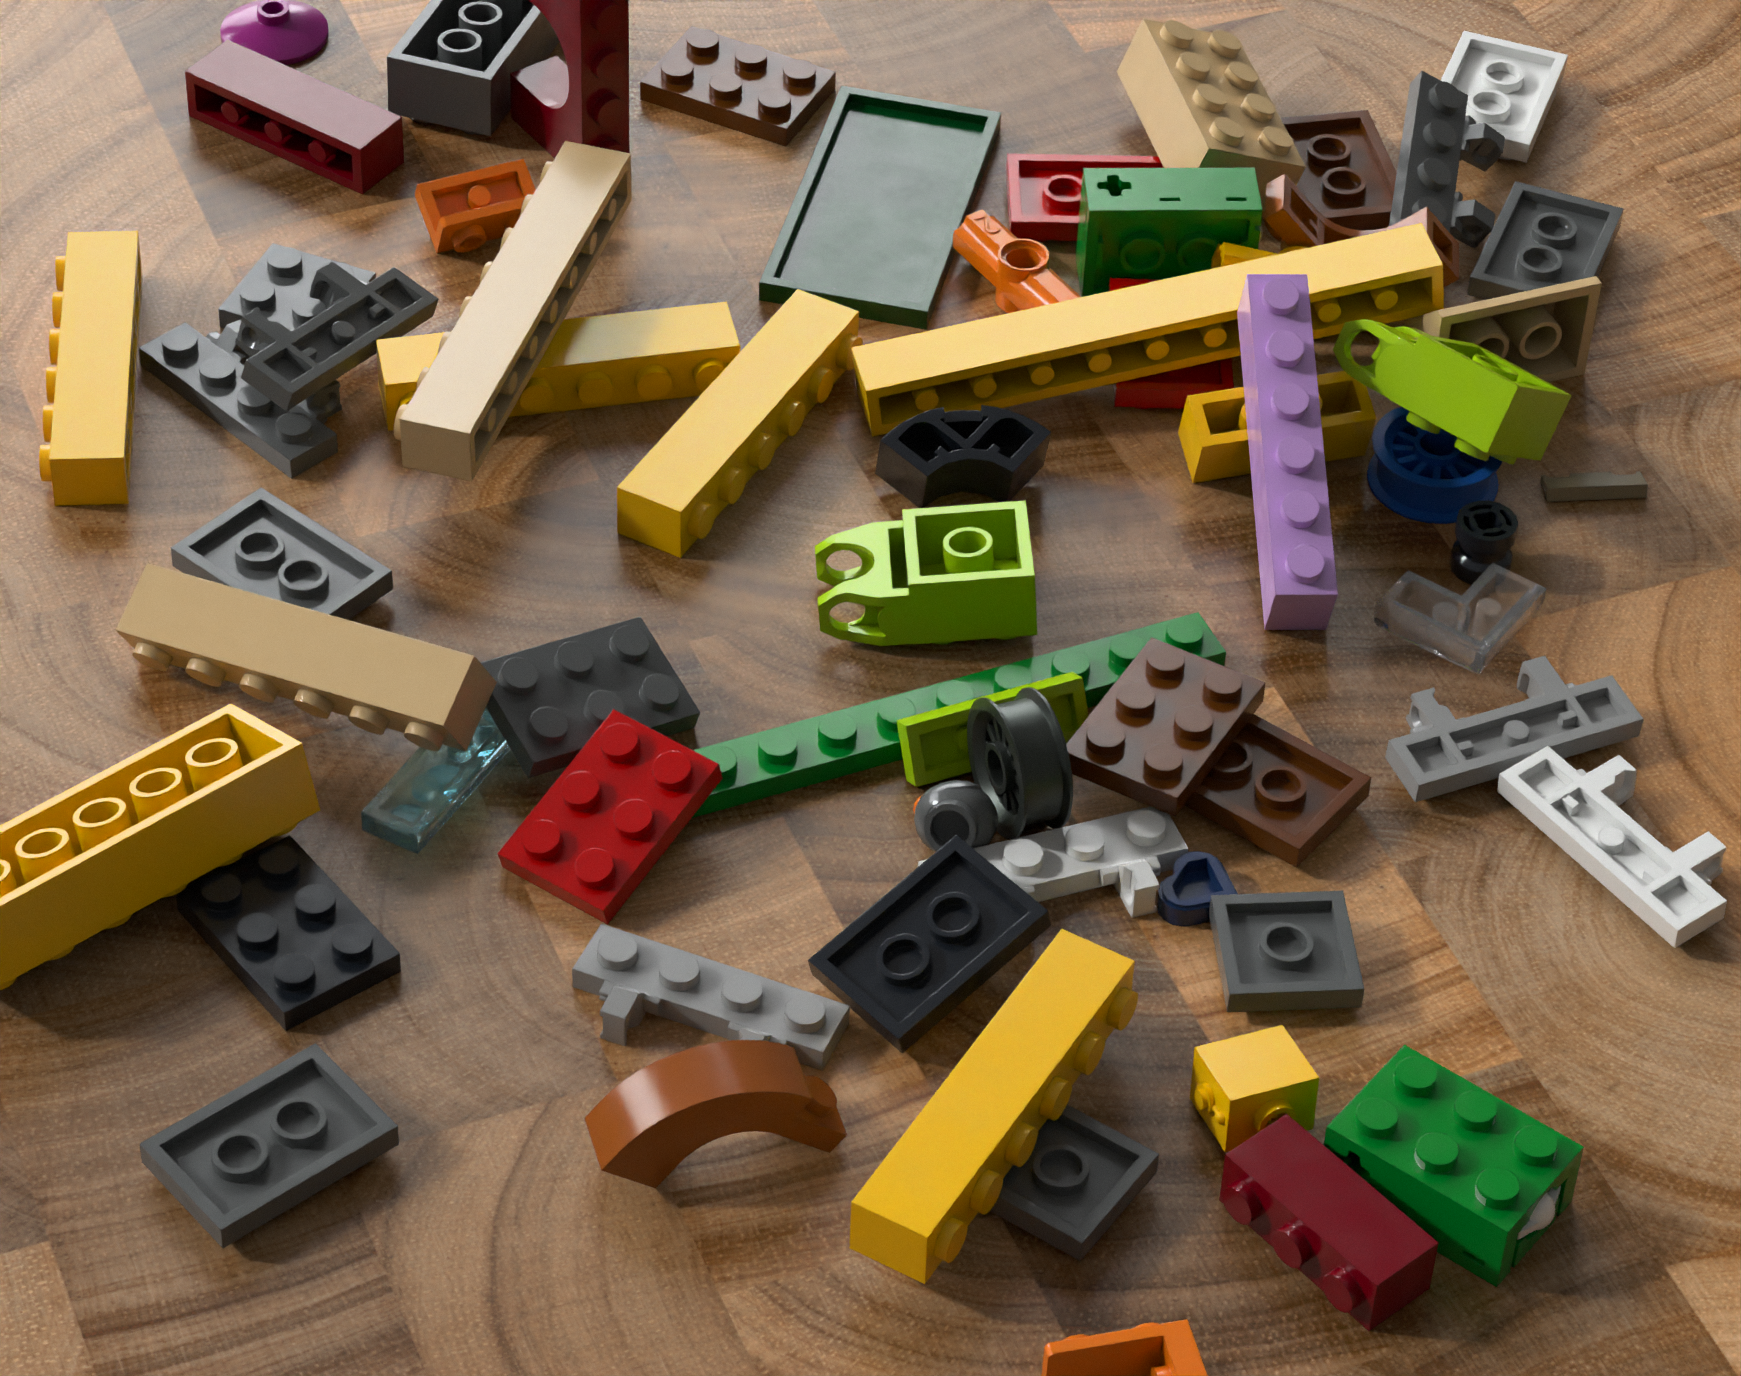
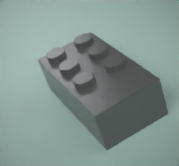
(460, 58)

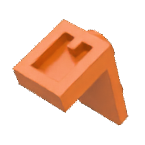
(1138, 1351)

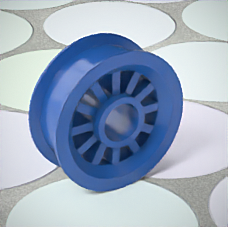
(1424, 472)

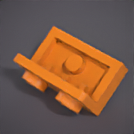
(473, 205)

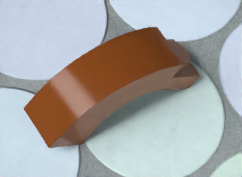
(1298, 223)
(704, 1095)

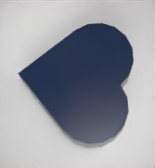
(1187, 893)

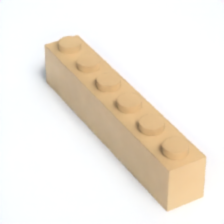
(306, 658)

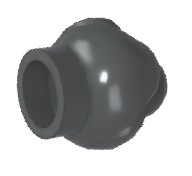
(954, 810)

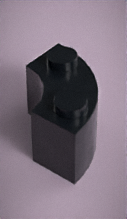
(962, 452)

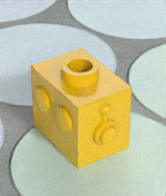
(1251, 1083)

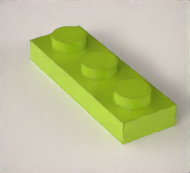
(936, 740)

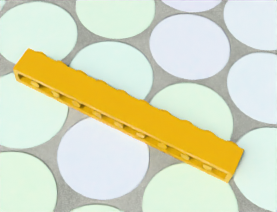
(1136, 329)

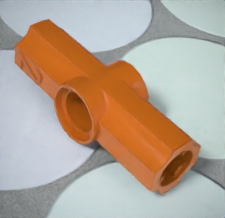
(1011, 264)

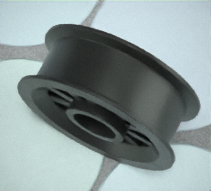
(1021, 761)

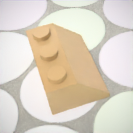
(1534, 329)

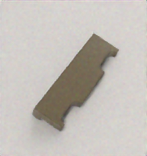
(1594, 486)

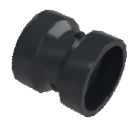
(1483, 537)

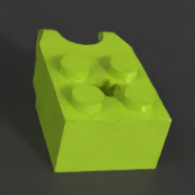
(1458, 389)
(934, 576)

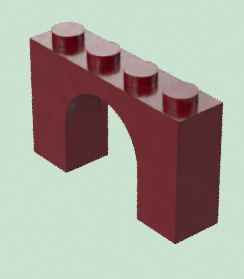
(590, 93)

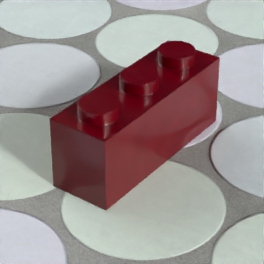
(1327, 1222)

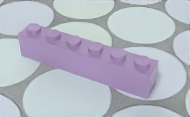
(1286, 453)

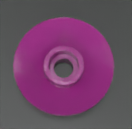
(277, 29)

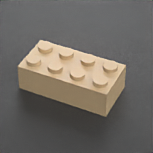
(1205, 103)

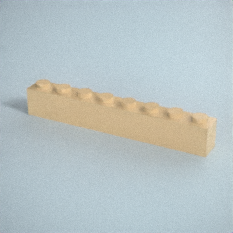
(514, 312)

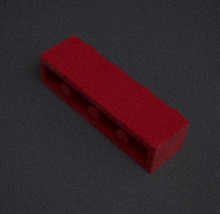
(295, 116)

